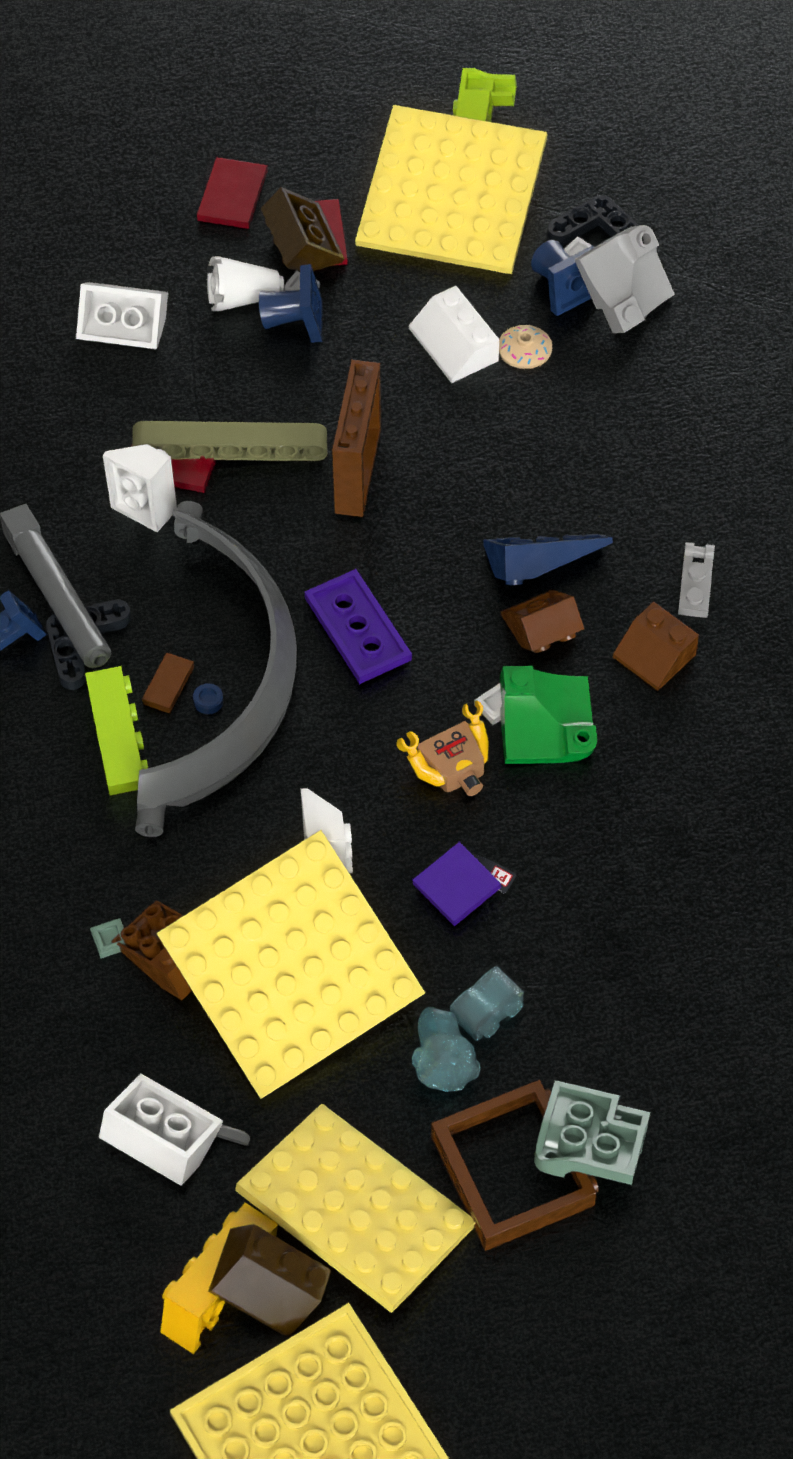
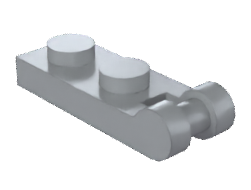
(696, 581)

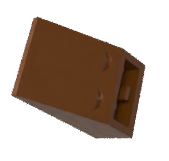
(148, 951)

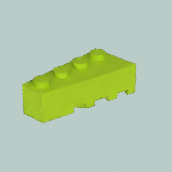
(115, 728)

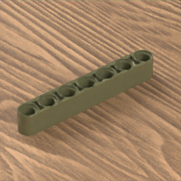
(234, 440)

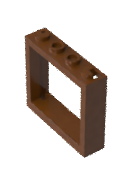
(359, 431)
(526, 1222)

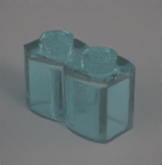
(487, 1004)

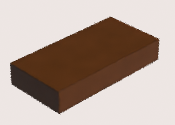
(168, 682)

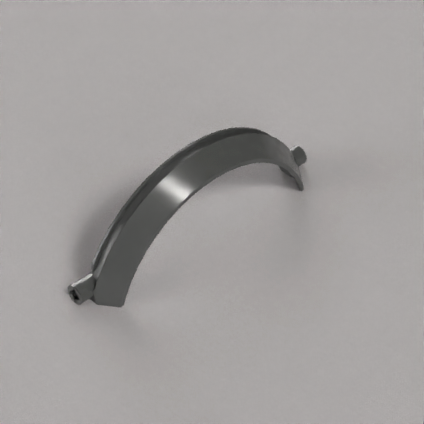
(246, 738)

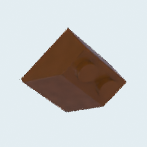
(544, 620)
(656, 646)

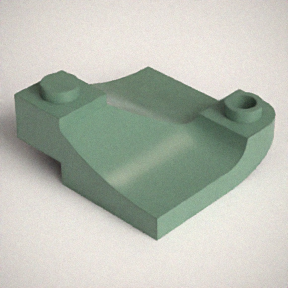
(590, 1134)

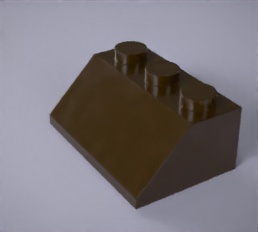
(301, 231)
(268, 1279)

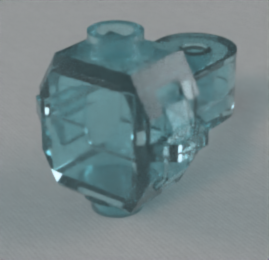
(444, 1057)

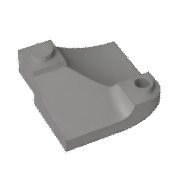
(625, 277)

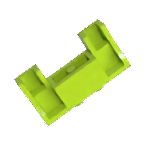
(481, 92)

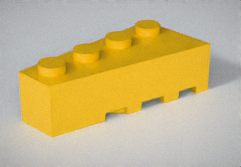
(187, 1302)

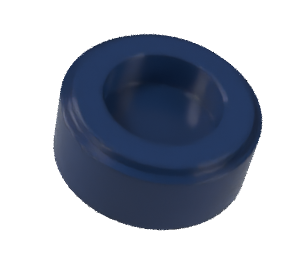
(208, 698)

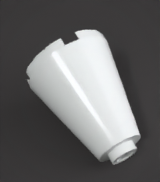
(239, 283)

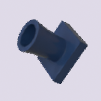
(565, 280)
(295, 305)

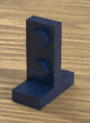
(17, 621)

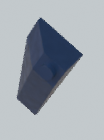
(521, 559)

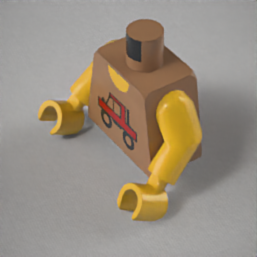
(453, 756)

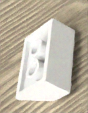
(121, 315)
(455, 335)
(141, 484)
(323, 816)
(159, 1129)

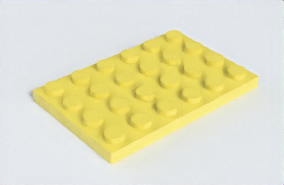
(356, 1207)

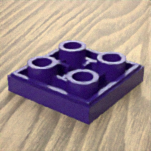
(456, 883)

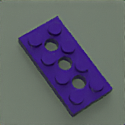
(351, 642)

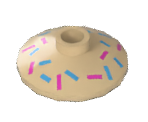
(525, 346)

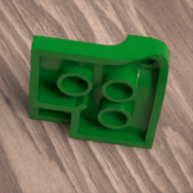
(545, 716)

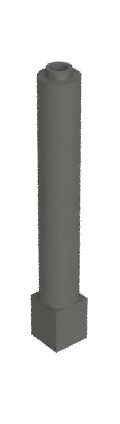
(26, 540)

